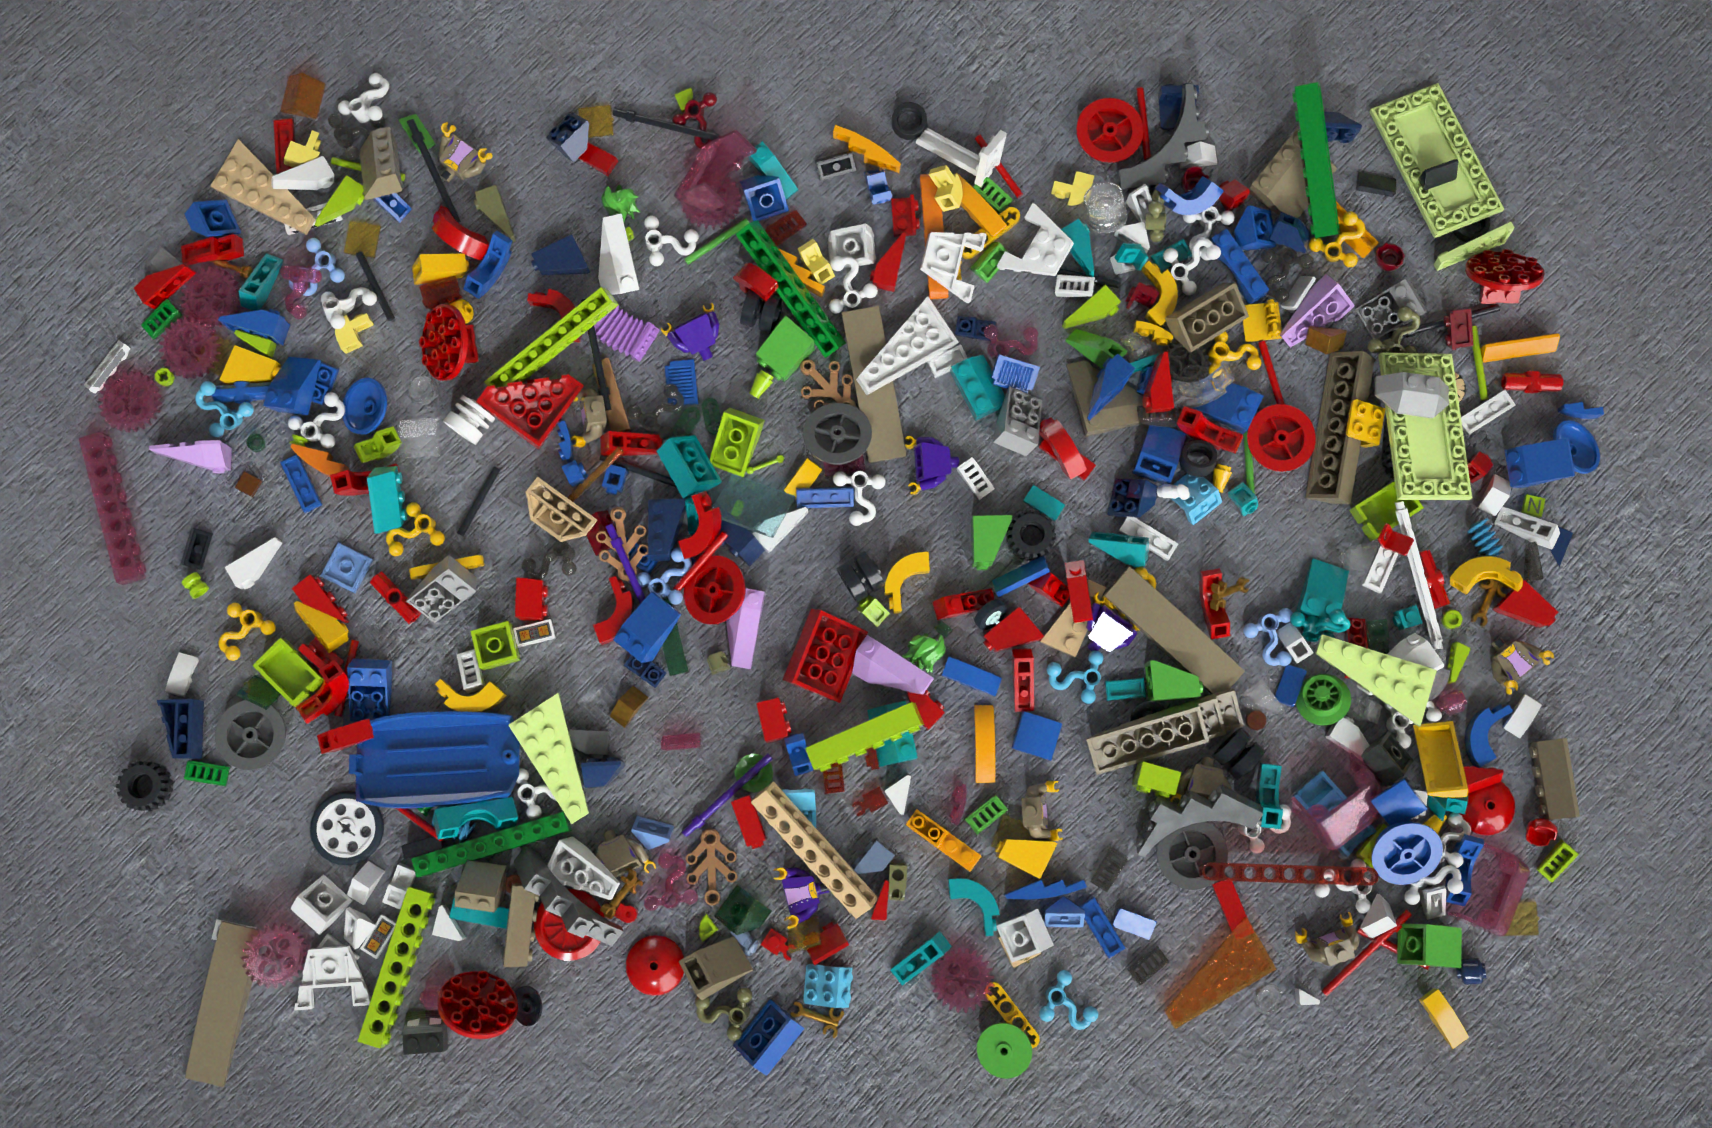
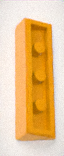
(1362, 245)
(1520, 347)

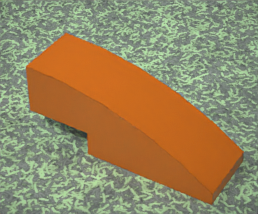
(319, 460)

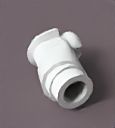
(1173, 491)

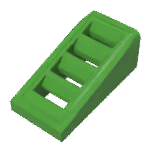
(996, 189)
(999, 804)

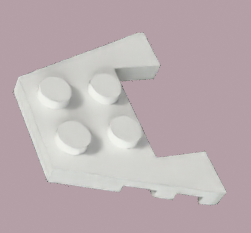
(1046, 250)
(943, 259)
(331, 968)

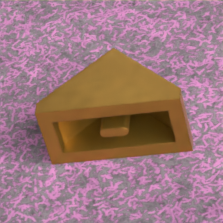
(1325, 339)
(628, 706)

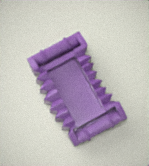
(626, 333)

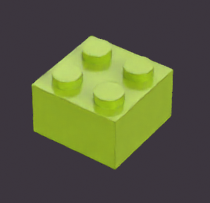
(495, 645)
(1156, 779)

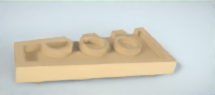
(1066, 634)

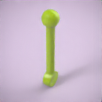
(780, 459)

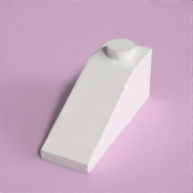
(308, 176)
(788, 523)
(1528, 527)
(252, 565)
(1348, 737)

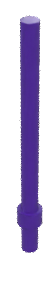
(616, 543)
(699, 820)

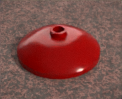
(1493, 820)
(665, 954)

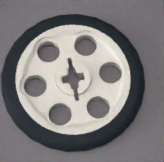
(341, 854)

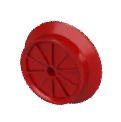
(1114, 117)
(1294, 430)
(715, 591)
(554, 937)

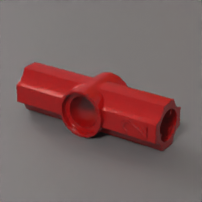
(1532, 382)
(1434, 580)
(387, 590)

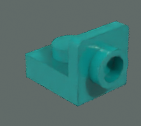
(1132, 254)
(1244, 499)
(1407, 618)

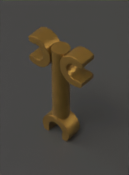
(1494, 588)
(1221, 591)
(631, 882)
(832, 1021)

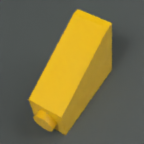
(435, 267)
(248, 367)
(1026, 855)

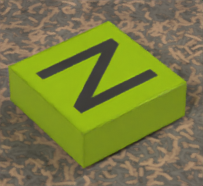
(1533, 506)

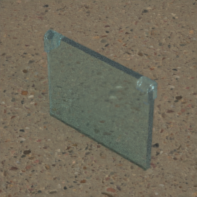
(753, 505)

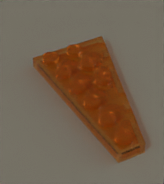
(1229, 970)

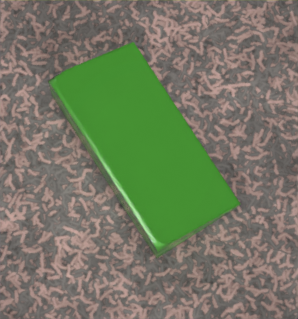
(428, 139)
(987, 264)

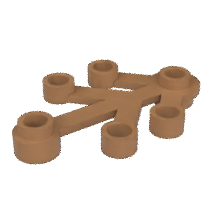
(828, 390)
(627, 546)
(711, 862)

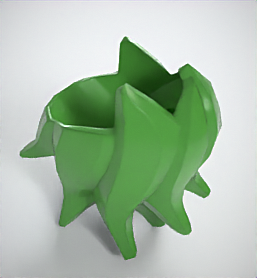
(620, 202)
(925, 651)

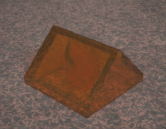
(303, 96)

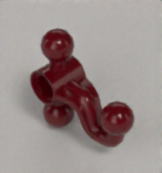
(709, 100)

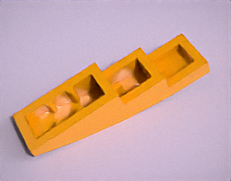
(872, 152)
(980, 210)
(804, 275)

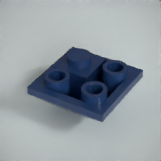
(1341, 127)
(570, 136)
(1290, 232)
(1132, 498)
(600, 773)

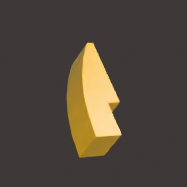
(1444, 1017)

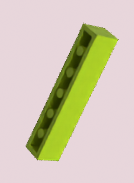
(864, 736)

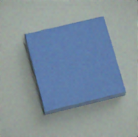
(346, 567)

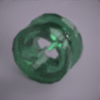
(254, 448)
(942, 629)

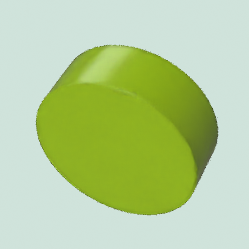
(1451, 619)

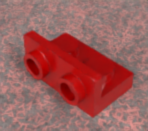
(904, 216)
(318, 654)

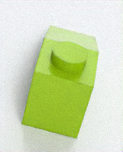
(342, 201)
(1096, 308)

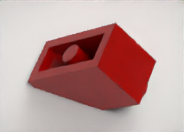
(1233, 194)
(1479, 466)

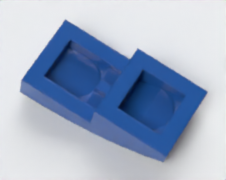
(1577, 410)

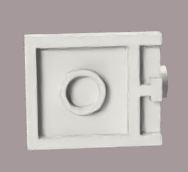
(978, 165)

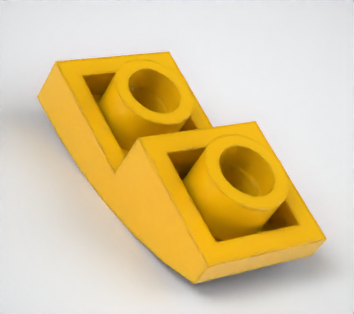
(1158, 334)
(803, 477)

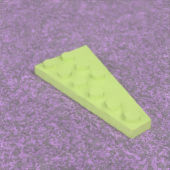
(1389, 678)
(550, 749)

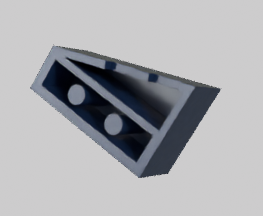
(664, 523)
(741, 543)
(183, 726)

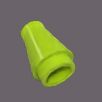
(761, 384)

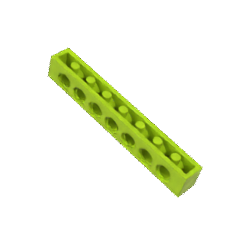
(555, 339)
(369, 1034)

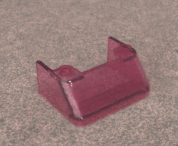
(711, 169)
(1349, 817)
(1500, 917)

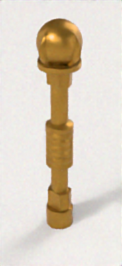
(244, 270)

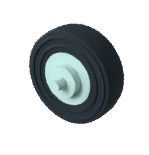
(990, 614)

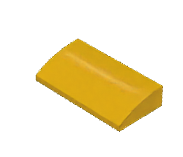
(1441, 759)

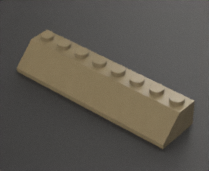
(1334, 452)

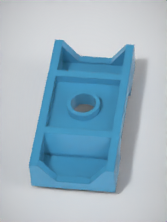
(1324, 792)

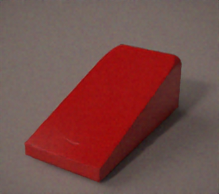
(599, 159)
(880, 909)

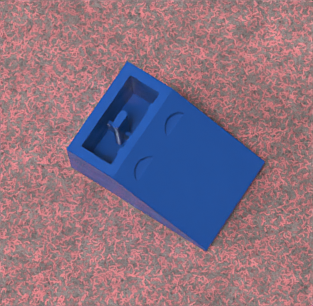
(1159, 454)
(369, 688)

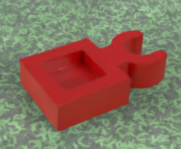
(776, 943)

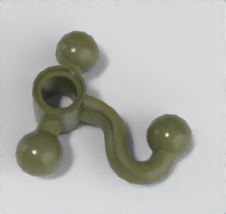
(1156, 217)
(1404, 314)
(734, 1031)

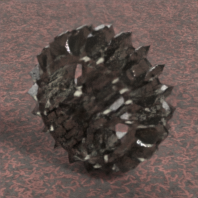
(1190, 364)

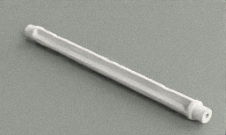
(1419, 577)

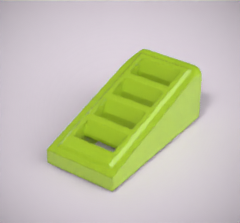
(262, 344)
(1456, 660)
(1552, 856)

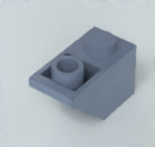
(875, 859)

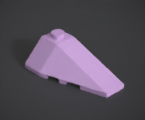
(1321, 305)
(206, 454)
(744, 628)
(882, 666)

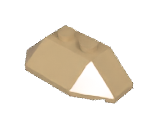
(556, 512)

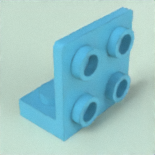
(1202, 497)

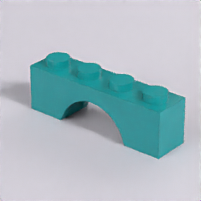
(499, 813)

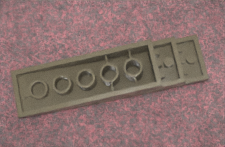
(864, 341)
(1173, 632)
(1165, 731)
(221, 1007)

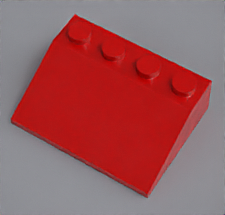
(824, 655)

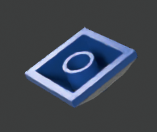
(764, 196)
(212, 218)
(1254, 229)

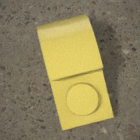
(299, 154)
(949, 188)
(1075, 192)
(815, 262)
(348, 337)

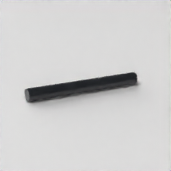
(375, 286)
(478, 501)

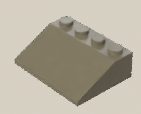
(1282, 181)

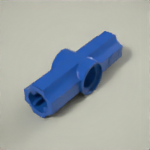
(241, 392)

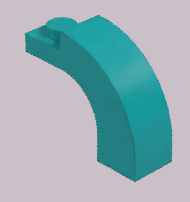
(1268, 795)
(972, 890)

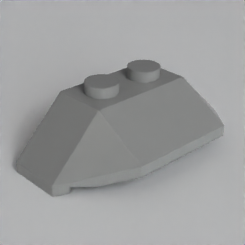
(1412, 393)

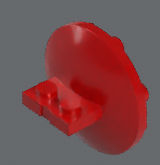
(1503, 275)
(447, 342)
(477, 1005)

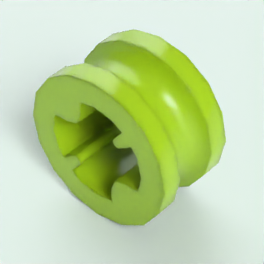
(170, 375)
(298, 440)

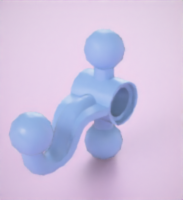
(336, 274)
(675, 596)
(1251, 630)

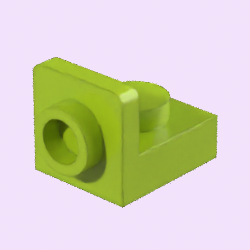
(872, 610)

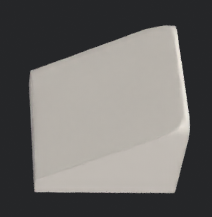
(1120, 268)
(1305, 999)

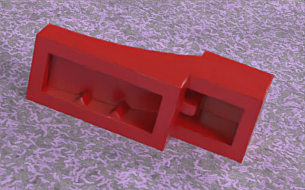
(212, 249)

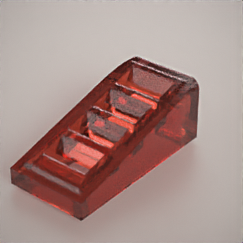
(777, 235)
(829, 790)

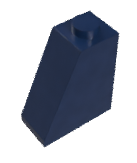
(560, 258)

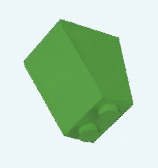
(785, 349)
(986, 538)
(1170, 683)
(1429, 945)

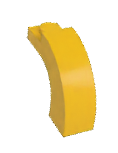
(1167, 297)
(910, 565)
(1485, 568)
(483, 701)

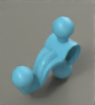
(217, 429)
(1088, 695)
(1047, 1013)

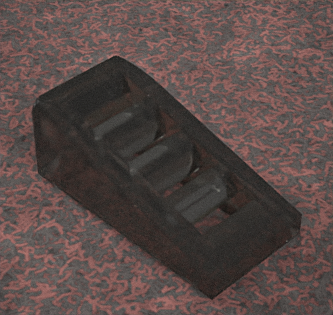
(1169, 420)
(1532, 564)
(1119, 866)
(1140, 980)

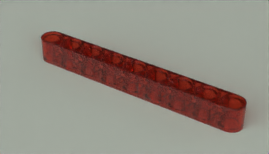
(1297, 873)

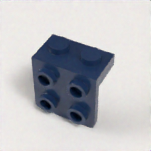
(1170, 104)

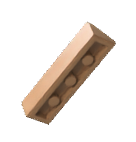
(617, 416)

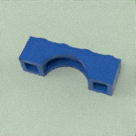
(1248, 279)

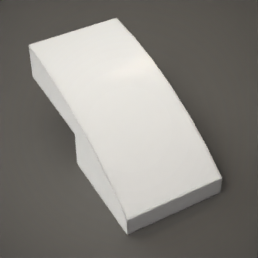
(180, 675)
(1522, 716)
(396, 890)

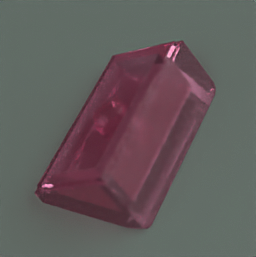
(681, 741)

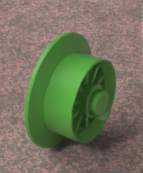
(1323, 699)
(1004, 1050)

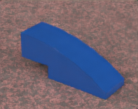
(971, 676)

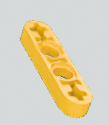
(1011, 223)
(467, 562)
(1013, 1013)

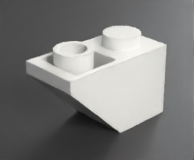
(1294, 642)

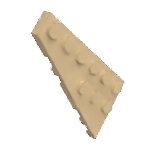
(250, 182)

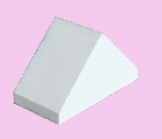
(1200, 155)
(1139, 201)
(1134, 234)
(1495, 495)
(898, 794)
(365, 882)
(1433, 901)
(1379, 918)
(446, 926)
(357, 927)

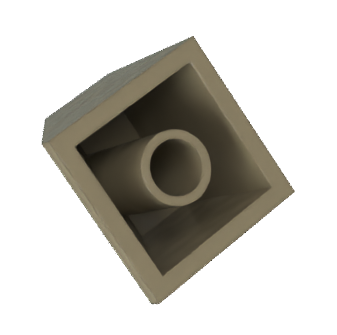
(481, 886)

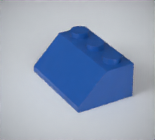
(768, 1037)

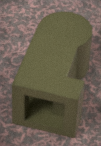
(718, 662)
(897, 881)

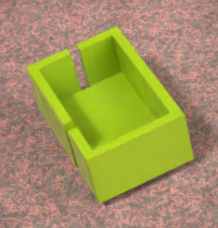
(1381, 509)
(289, 672)

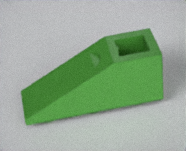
(1095, 347)

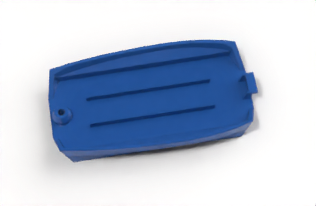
(436, 759)

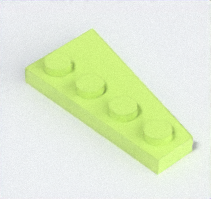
(1485, 242)

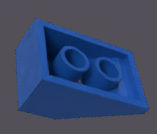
(260, 323)
(1109, 383)
(293, 386)
(1233, 408)
(1539, 463)
(647, 628)

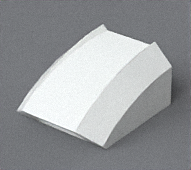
(853, 242)

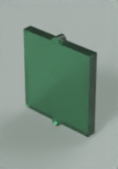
(259, 692)

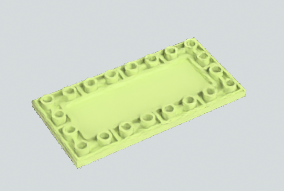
(1424, 134)
(1427, 452)

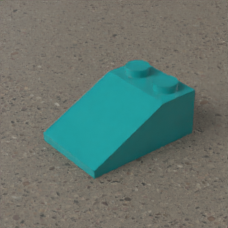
(1322, 589)

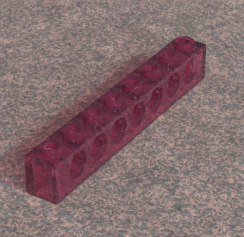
(90, 447)

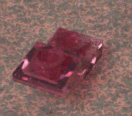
(851, 467)
(960, 798)

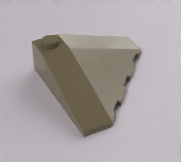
(1117, 414)

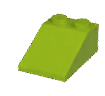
(736, 441)

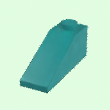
(768, 165)
(1081, 248)
(260, 282)
(1126, 548)
(497, 919)
(921, 958)

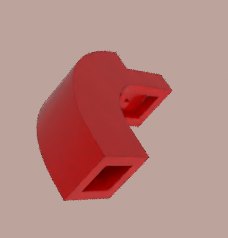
(457, 236)
(757, 280)
(553, 300)
(1199, 428)
(1063, 447)
(351, 483)
(708, 527)
(1216, 621)
(609, 628)
(330, 694)

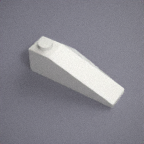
(616, 261)
(1415, 650)
(579, 868)

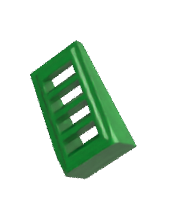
(163, 307)
(190, 768)

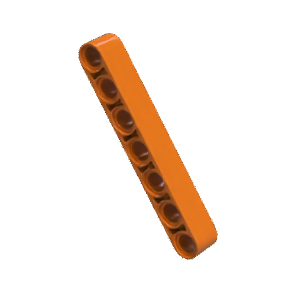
(932, 223)

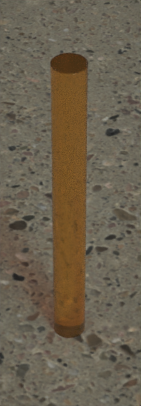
(595, 474)

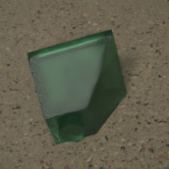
(742, 911)

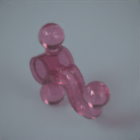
(300, 277)
(1030, 334)
(689, 897)

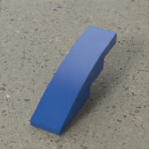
(1037, 890)

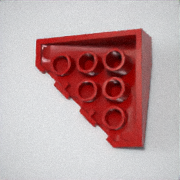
(531, 407)

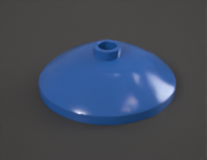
(364, 406)
(1582, 445)

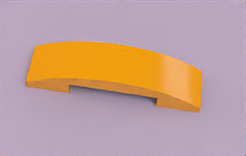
(984, 744)

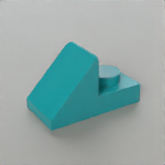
(1442, 804)

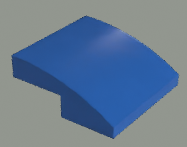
(1036, 735)
(1398, 803)

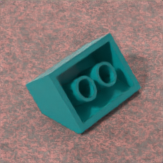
(976, 386)
(688, 465)
(386, 498)
(896, 751)

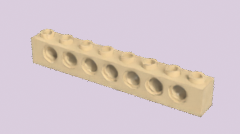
(814, 850)

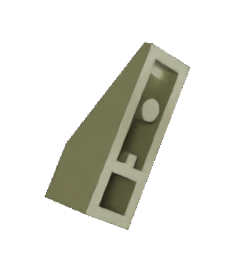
(492, 207)

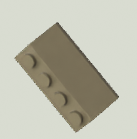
(380, 164)
(1207, 316)
(1554, 779)
(519, 926)

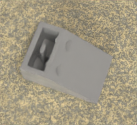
(1381, 312)
(1018, 422)
(443, 589)

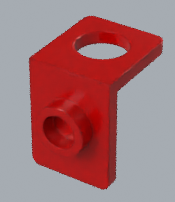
(1395, 541)

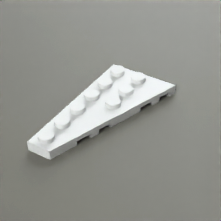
(915, 343)

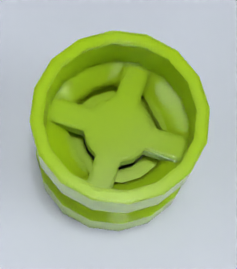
(195, 585)

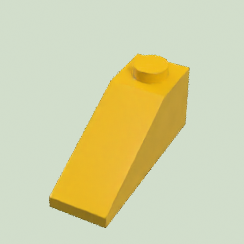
(323, 626)

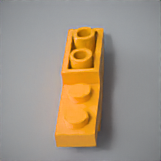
(943, 840)

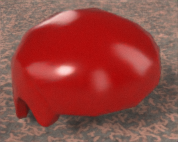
(1540, 832)

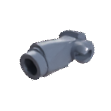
(750, 945)

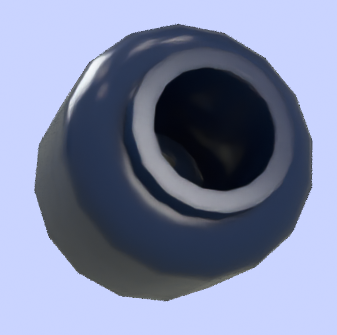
(1471, 971)

